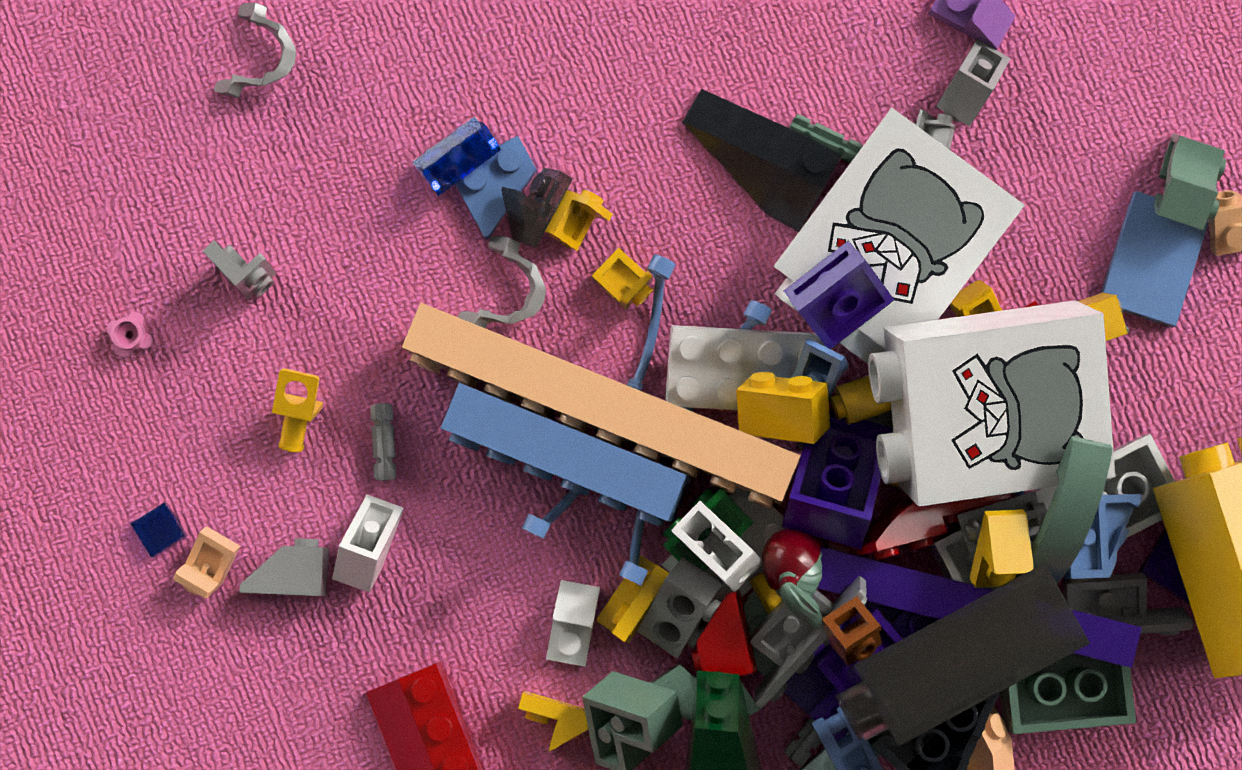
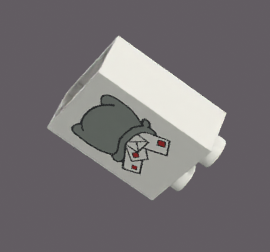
(914, 218)
(990, 399)

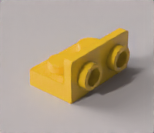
(631, 602)

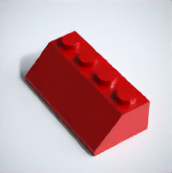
(423, 722)

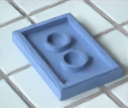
(1152, 262)

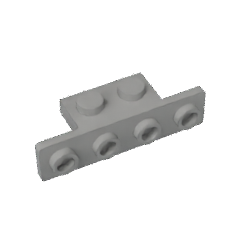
(1124, 600)
(793, 641)

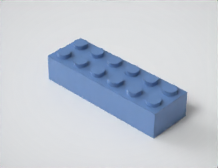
(565, 452)

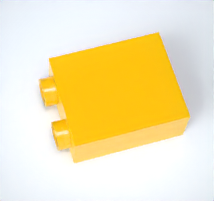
(1206, 539)

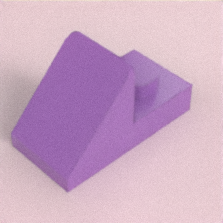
(976, 18)

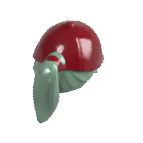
(794, 571)

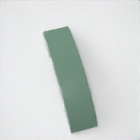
(1073, 506)

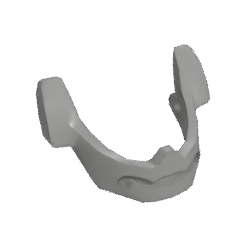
(257, 14)
(534, 300)

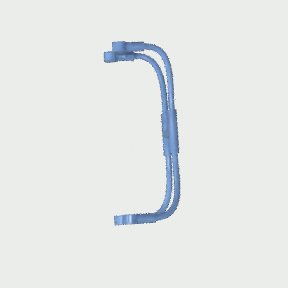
(661, 269)

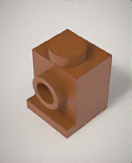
(856, 640)

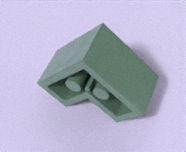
(629, 719)

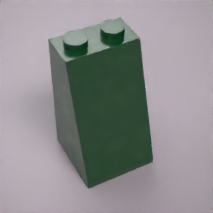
(720, 726)

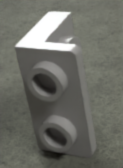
(248, 278)

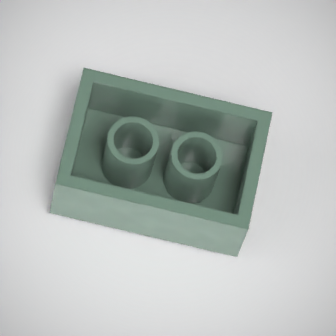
(1070, 696)

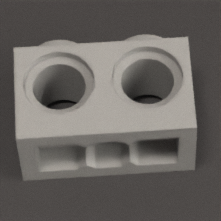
(680, 608)

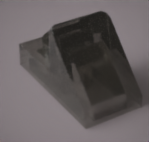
(532, 213)

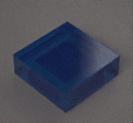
(159, 529)

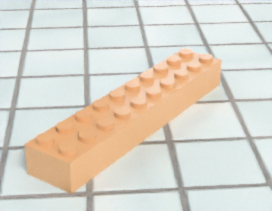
(601, 404)

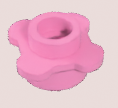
(118, 331)

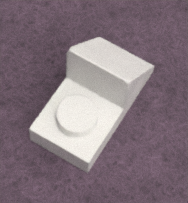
(572, 623)

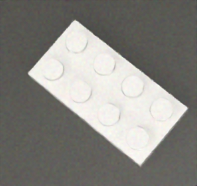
(713, 362)

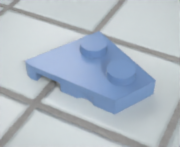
(483, 186)
(1104, 538)

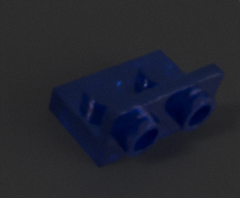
(457, 155)

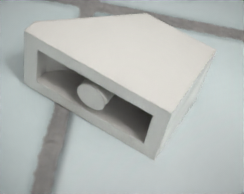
(367, 543)

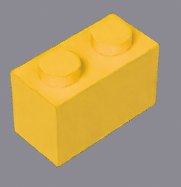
(783, 407)

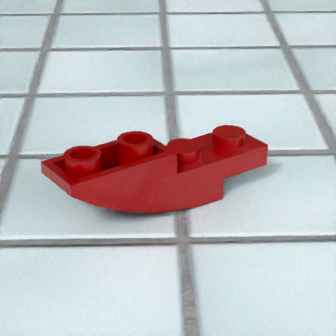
(917, 524)

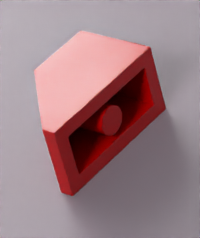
(725, 640)

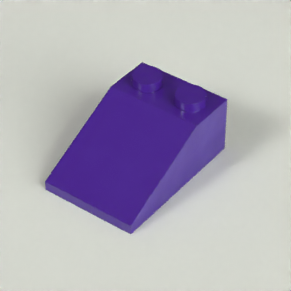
(837, 483)

